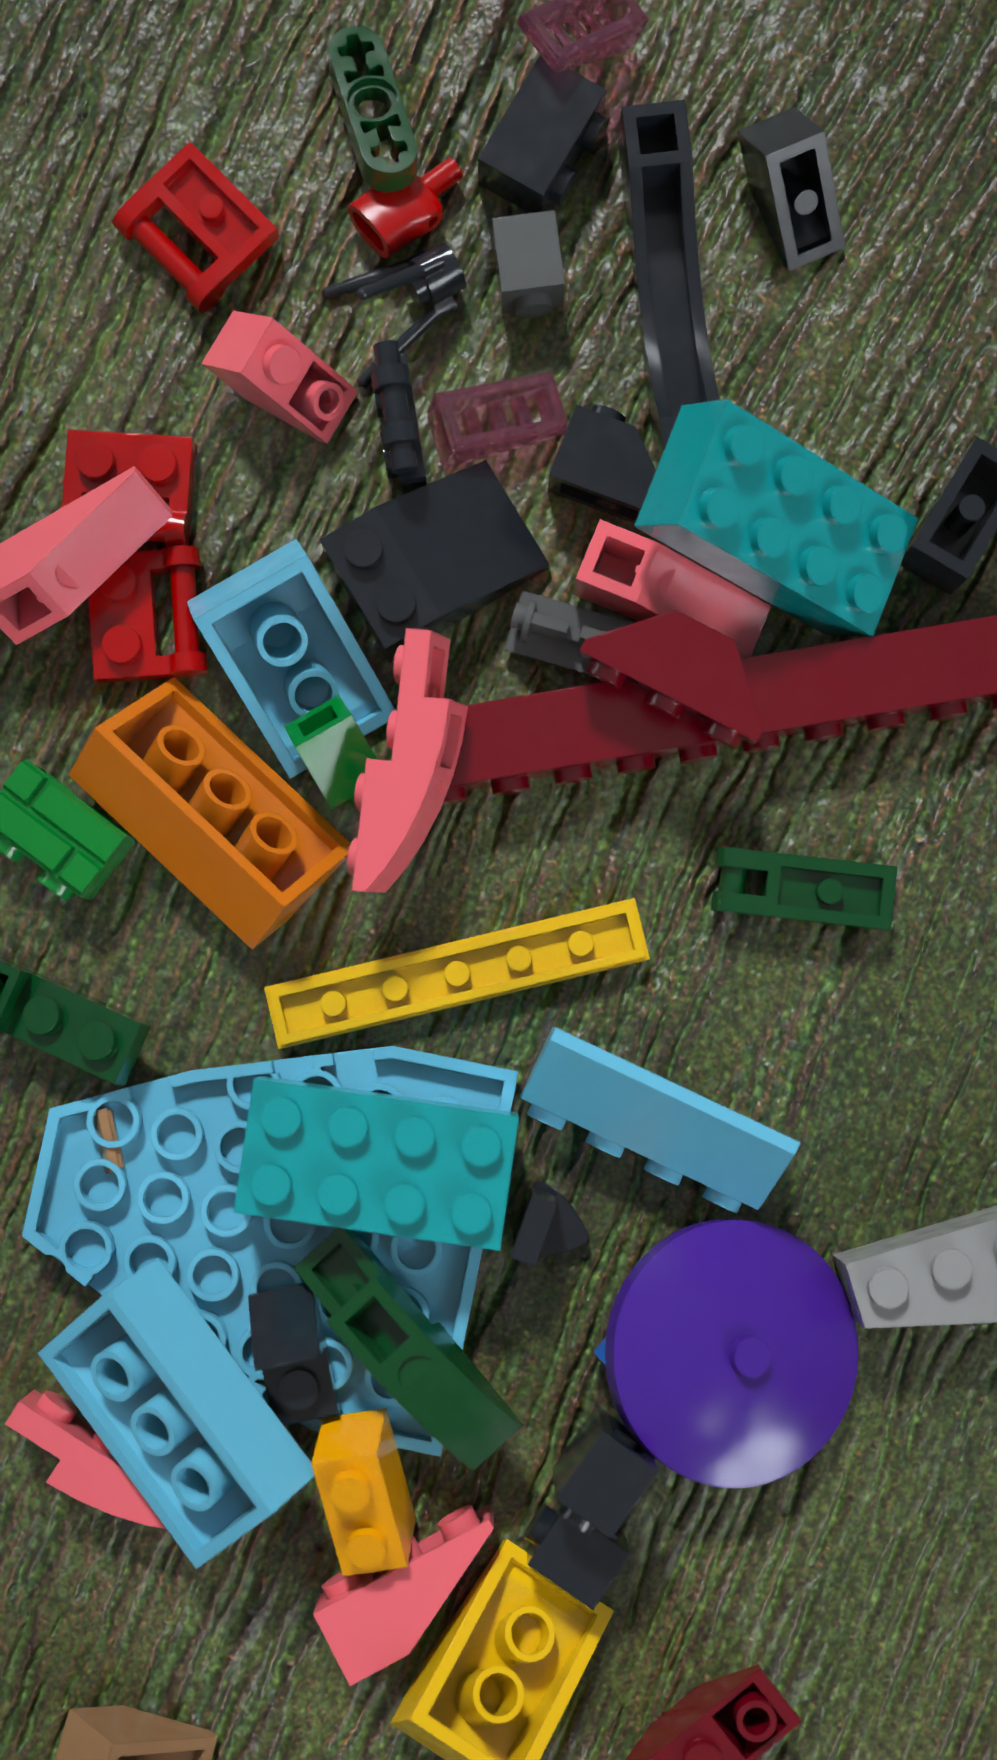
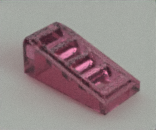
(620, 21)
(465, 402)

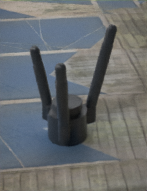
(427, 277)

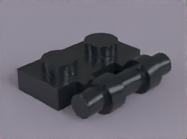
(396, 404)

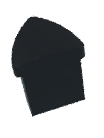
(547, 1225)

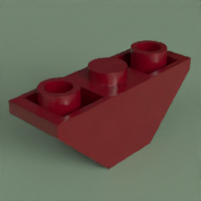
(682, 669)
(721, 1720)

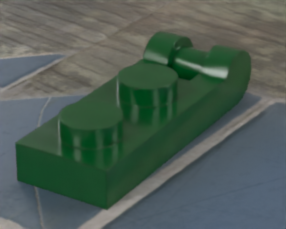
(807, 889)

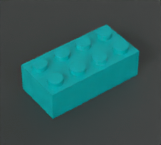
(776, 519)
(376, 1162)

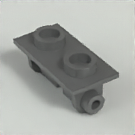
(555, 631)

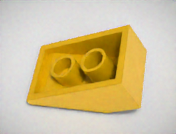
(502, 1666)

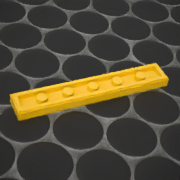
(456, 973)

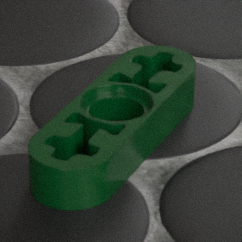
(368, 132)

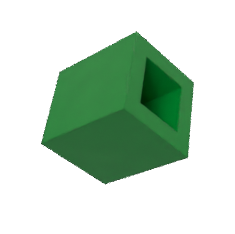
(331, 749)

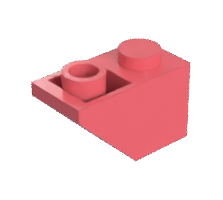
(280, 374)

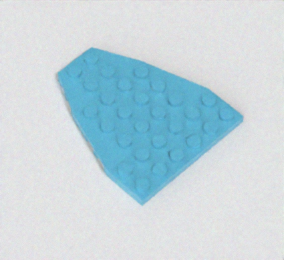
(180, 1193)

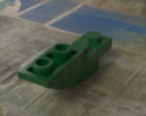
(68, 1023)
(405, 1350)

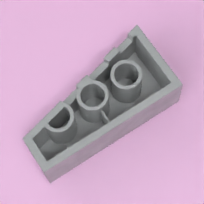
(925, 1275)

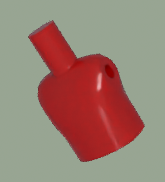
(399, 217)

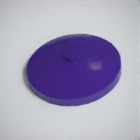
(731, 1353)

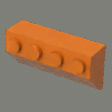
(209, 810)

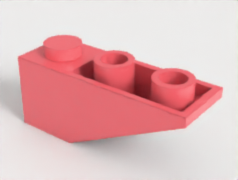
(73, 551)
(650, 579)
(384, 1613)

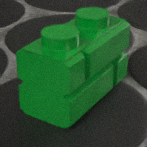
(59, 833)

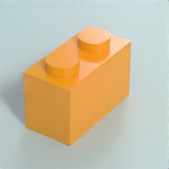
(364, 1492)

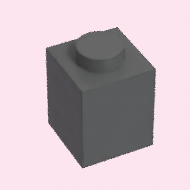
(528, 263)

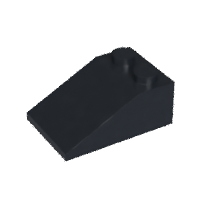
(433, 555)

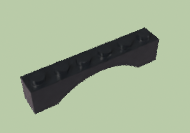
(665, 260)

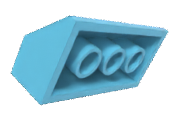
(658, 1120)
(177, 1413)

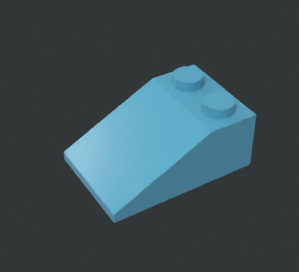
(287, 648)

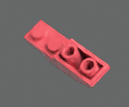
(406, 794)
(85, 1465)

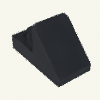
(292, 1353)

